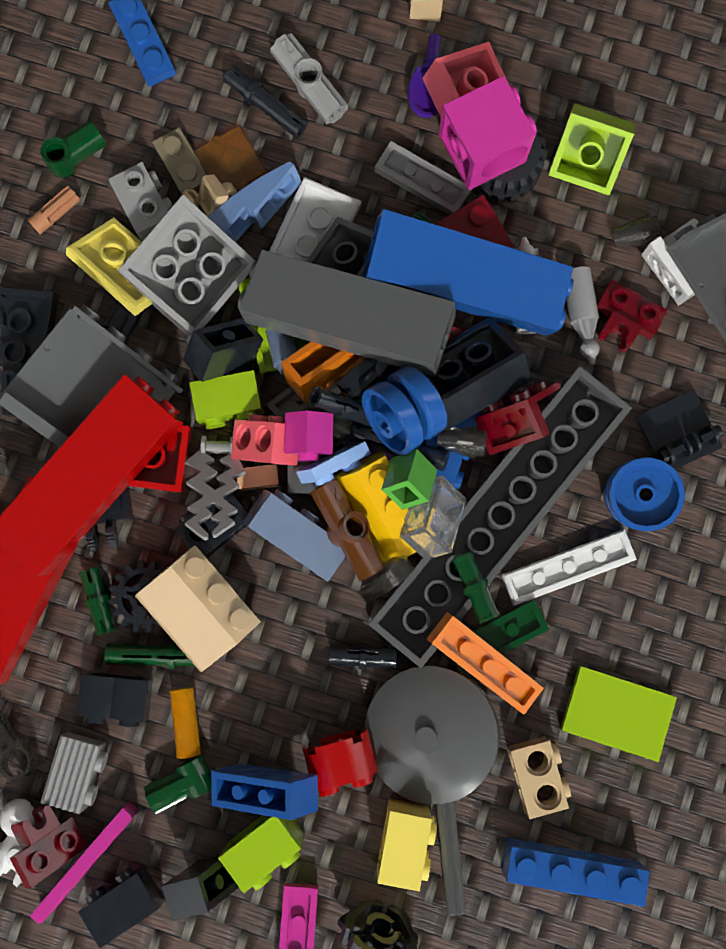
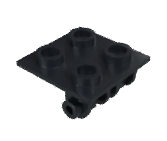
(680, 430)

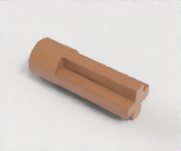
(54, 210)

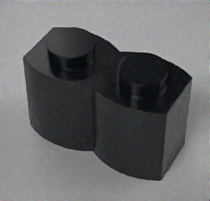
(114, 698)

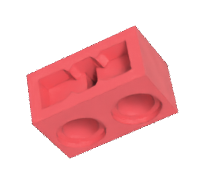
(261, 440)

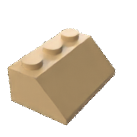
(198, 608)

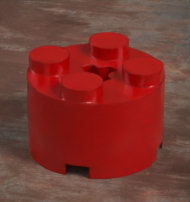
(341, 761)

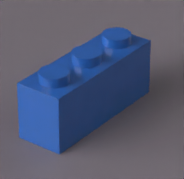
(265, 791)

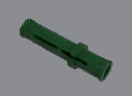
(147, 655)

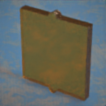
(231, 159)

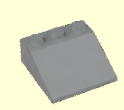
(187, 266)

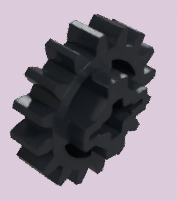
(139, 614)

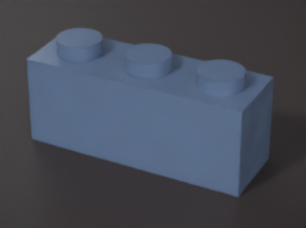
(294, 533)

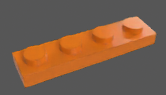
(484, 663)

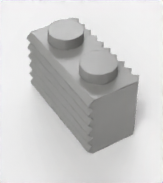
(74, 773)

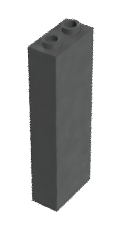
(347, 312)

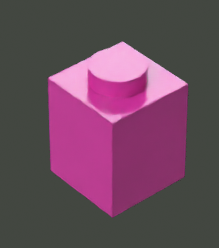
(308, 434)

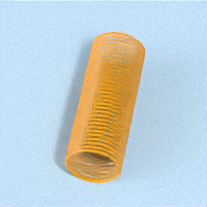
(184, 730)

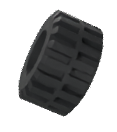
(519, 179)

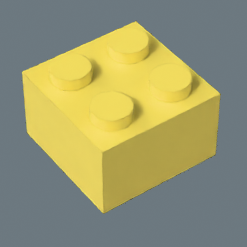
(404, 844)

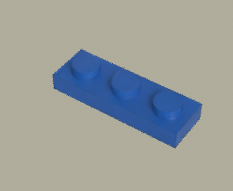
(142, 40)

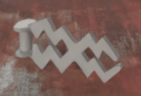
(199, 463)

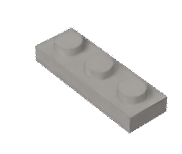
(422, 179)

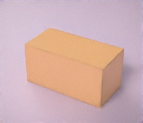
(259, 478)

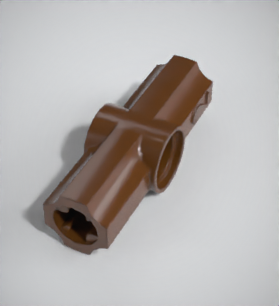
(338, 513)

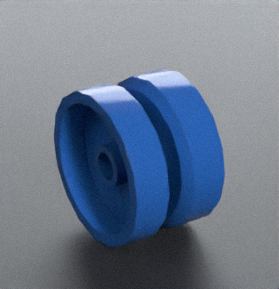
(404, 410)
(660, 505)

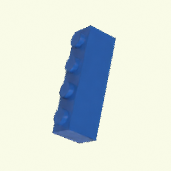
(575, 872)

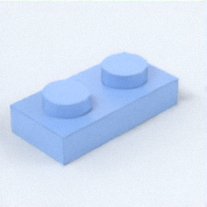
(323, 469)

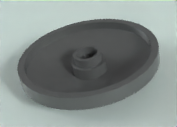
(433, 734)

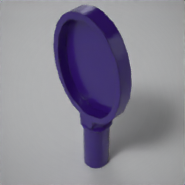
(418, 95)

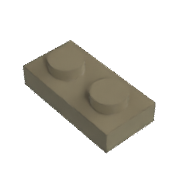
(180, 160)

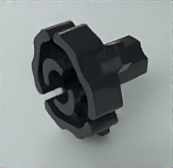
(372, 929)

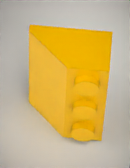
(383, 514)

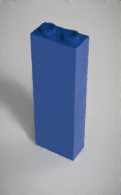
(469, 271)

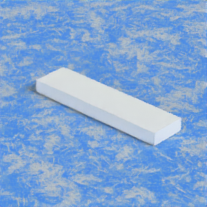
(568, 567)

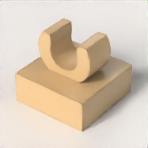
(213, 193)

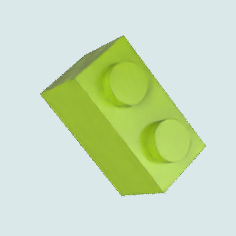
(226, 399)

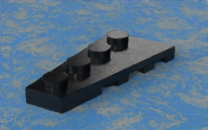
(24, 325)

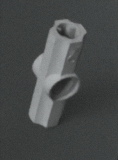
(299, 65)

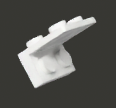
(665, 268)

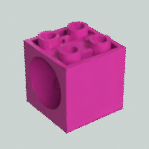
(487, 132)

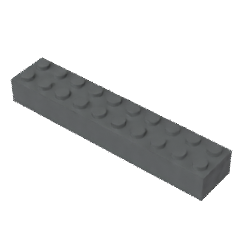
(503, 512)

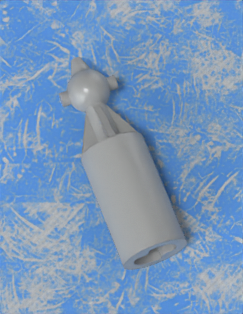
(584, 311)

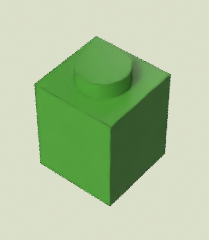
(409, 479)

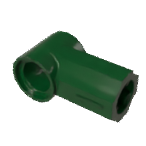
(74, 146)
(188, 781)

